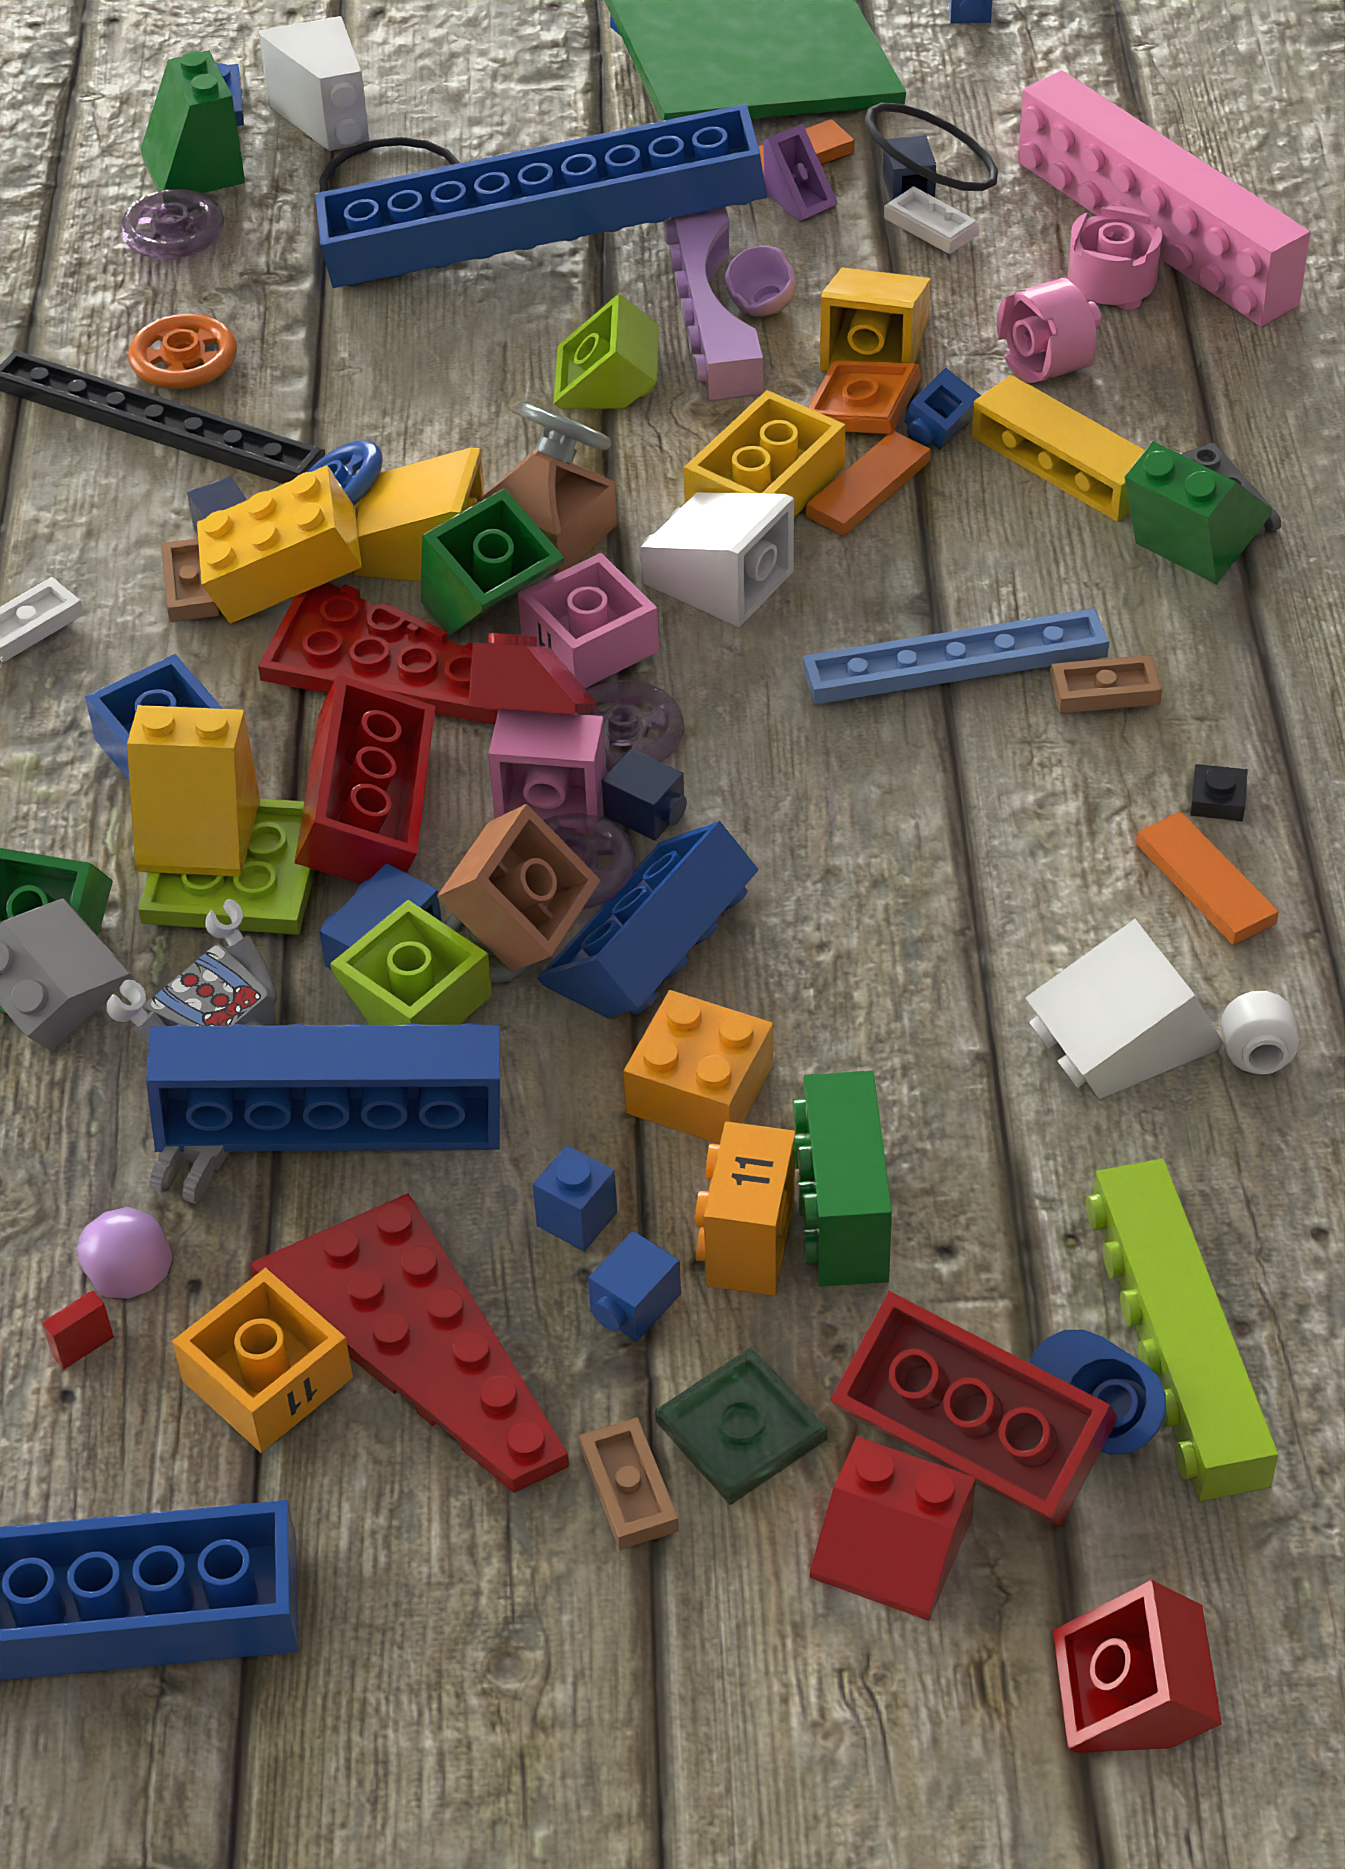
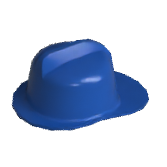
(1111, 1376)

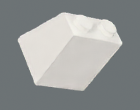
(316, 81)
(723, 552)
(1122, 1015)

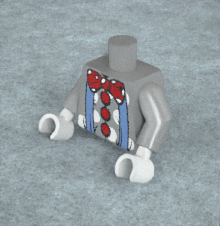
(216, 990)

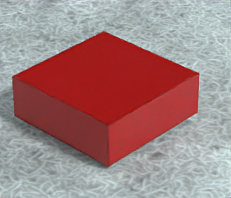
(78, 1329)

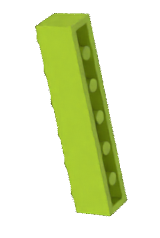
(1181, 1330)

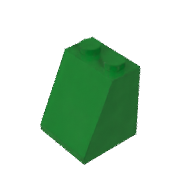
(193, 128)
(1191, 512)
(482, 561)

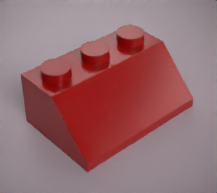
(523, 677)

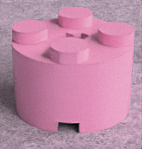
(1115, 256)
(1048, 330)

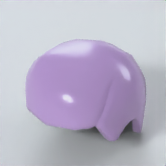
(761, 281)
(124, 1253)

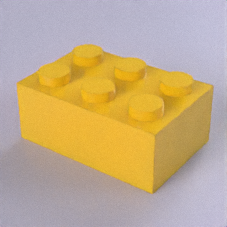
(771, 451)
(278, 544)

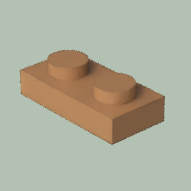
(182, 579)
(1106, 684)
(628, 1483)

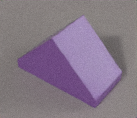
(795, 174)

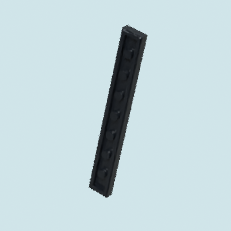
(156, 418)

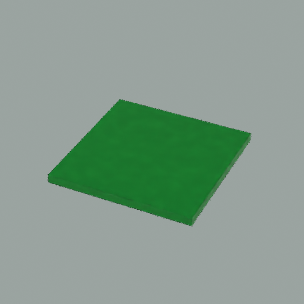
(758, 53)

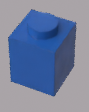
(575, 1198)
(634, 1286)

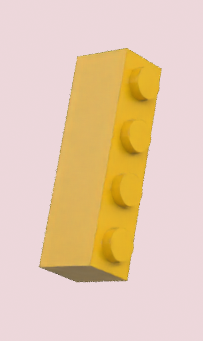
(1056, 444)

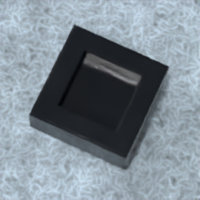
(1219, 792)

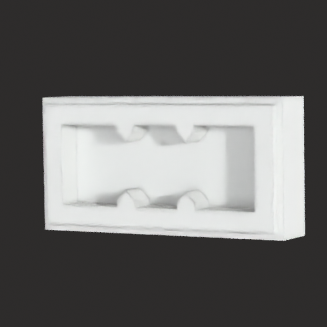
(931, 220)

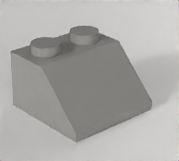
(54, 972)

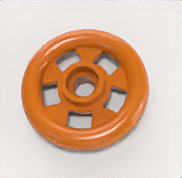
(182, 351)

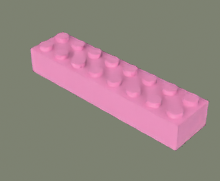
(1207, 221)

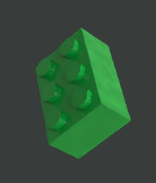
(843, 1179)

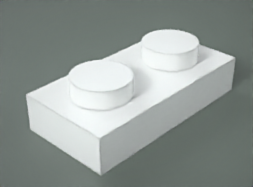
(36, 616)

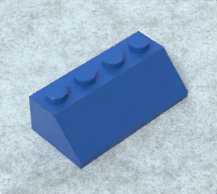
(652, 923)

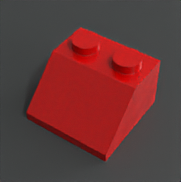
(893, 1528)
(1137, 1673)

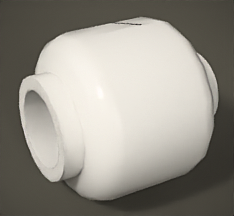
(1260, 1032)

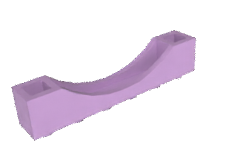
(726, 347)

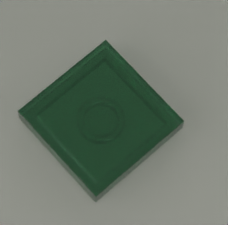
(741, 1425)

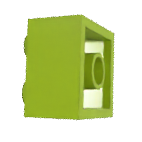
(608, 359)
(414, 971)

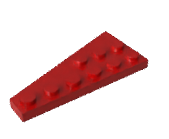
(380, 645)
(422, 1335)

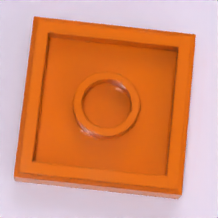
(866, 394)

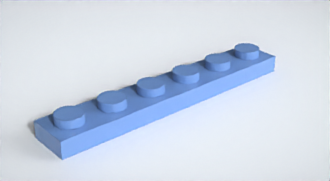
(954, 656)

